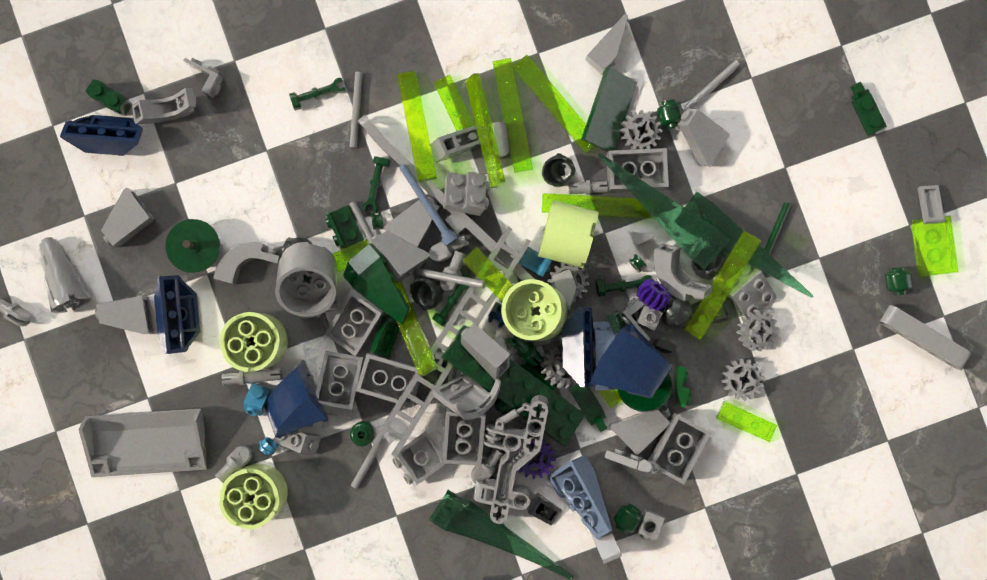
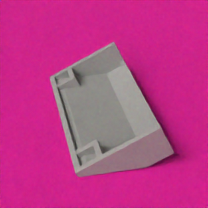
(144, 442)

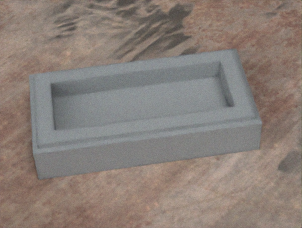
(931, 204)

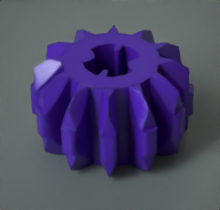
(653, 294)

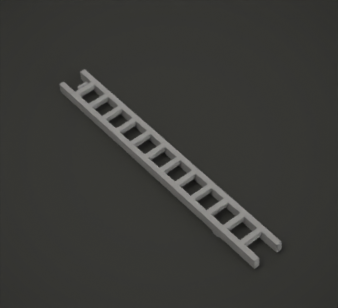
(438, 343)

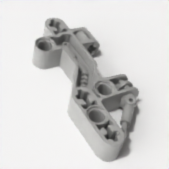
(503, 490)

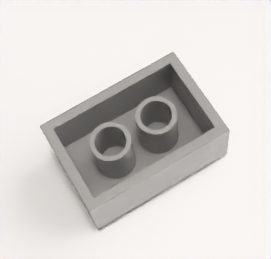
(646, 164)
(386, 379)
(463, 439)
(679, 447)

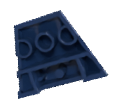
(631, 365)
(294, 403)

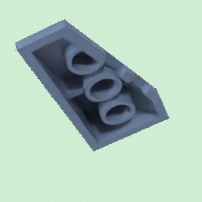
(581, 489)

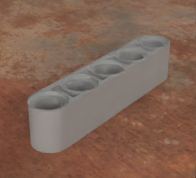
(925, 337)

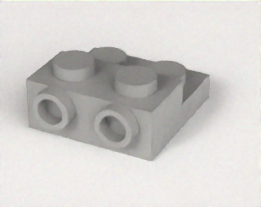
(466, 193)
(419, 459)

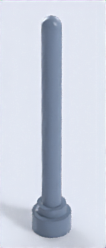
(447, 235)

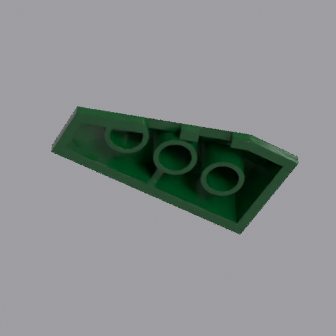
(370, 278)

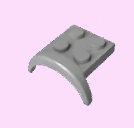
(467, 397)

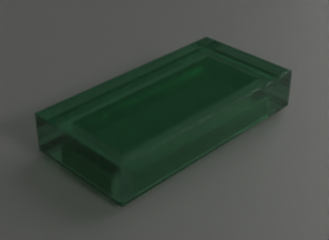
(615, 321)

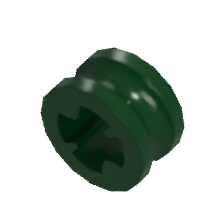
(377, 221)
(637, 263)

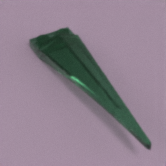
(691, 233)
(760, 260)
(469, 520)

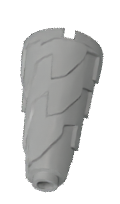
(60, 278)

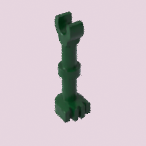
(315, 93)
(375, 183)
(602, 288)
(440, 317)

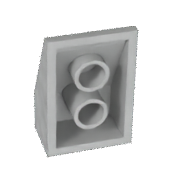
(355, 322)
(338, 383)

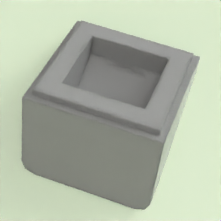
(640, 238)

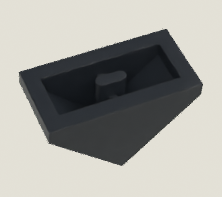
(543, 509)

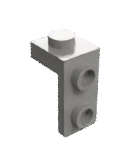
(214, 80)
(632, 306)
(300, 442)

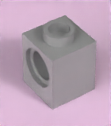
(648, 318)
(650, 516)

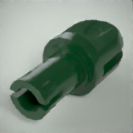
(527, 351)

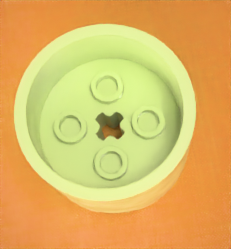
(568, 234)
(519, 310)
(268, 335)
(269, 492)

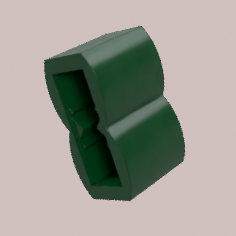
(108, 97)

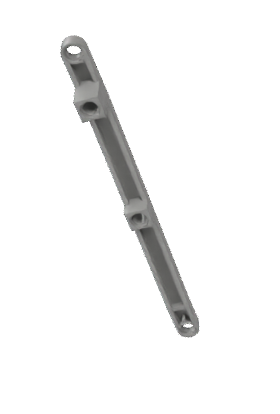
(457, 220)

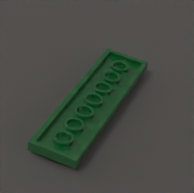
(517, 388)

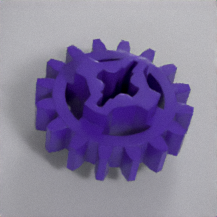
(540, 464)

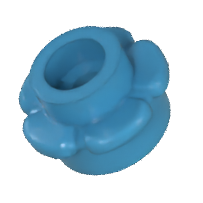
(268, 446)

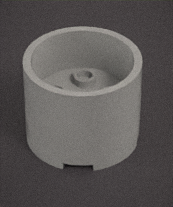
(306, 279)

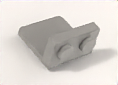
(752, 291)

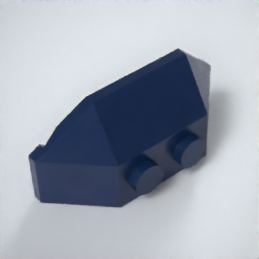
(102, 134)
(176, 314)
(578, 346)

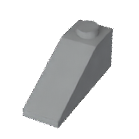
(606, 50)
(455, 143)

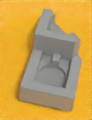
(567, 286)

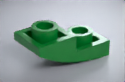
(681, 393)

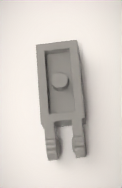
(633, 461)

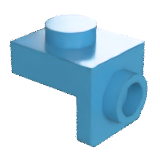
(535, 263)
(256, 399)

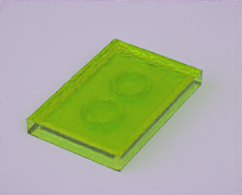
(934, 247)

